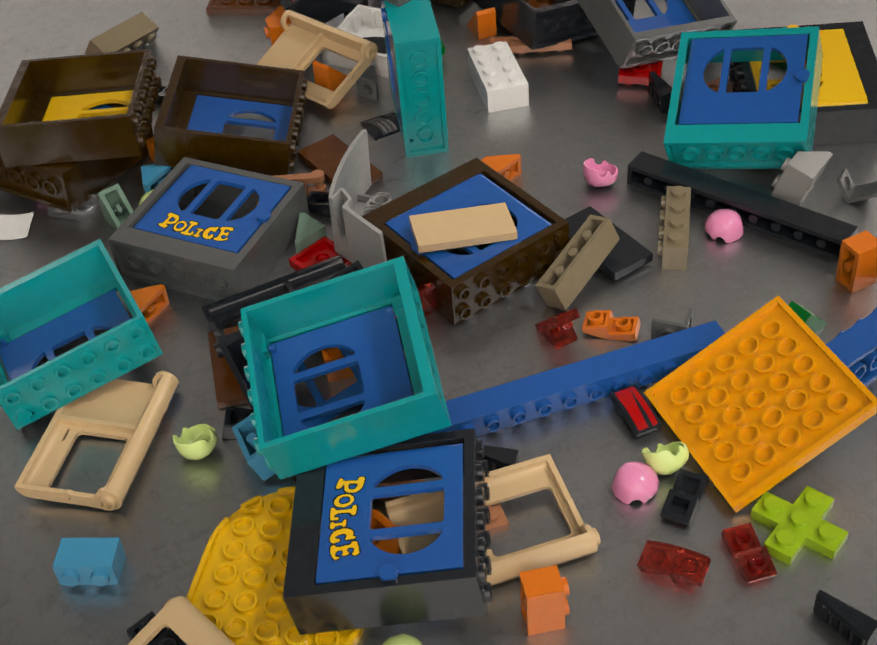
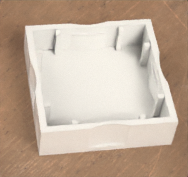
(361, 22)

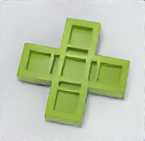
(799, 524)

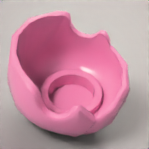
(599, 174)
(724, 224)
(635, 482)

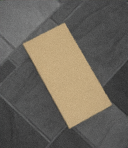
(462, 227)

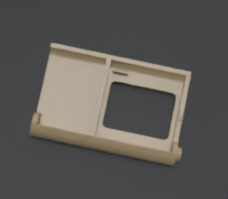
(505, 485)

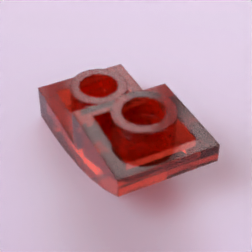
(747, 554)
(678, 563)

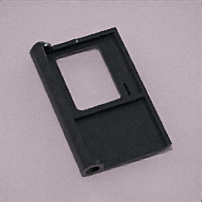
(229, 308)

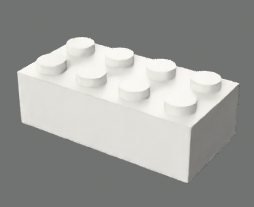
(498, 77)

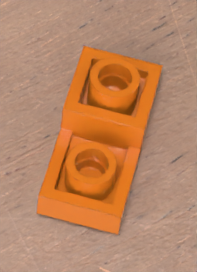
(605, 326)

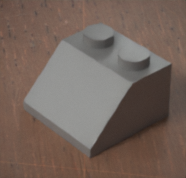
(799, 175)

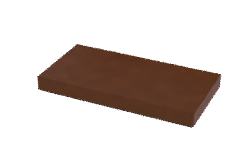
(242, 7)
(326, 156)
(226, 386)

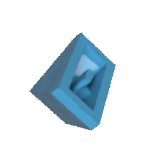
(153, 175)

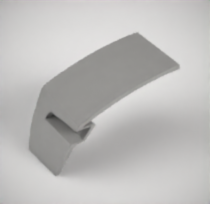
(352, 234)

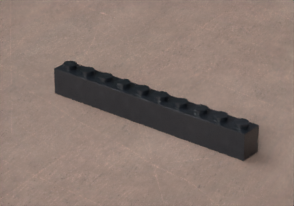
(756, 209)

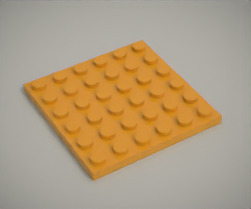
(761, 402)

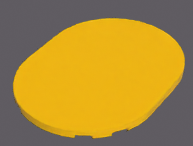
(244, 577)

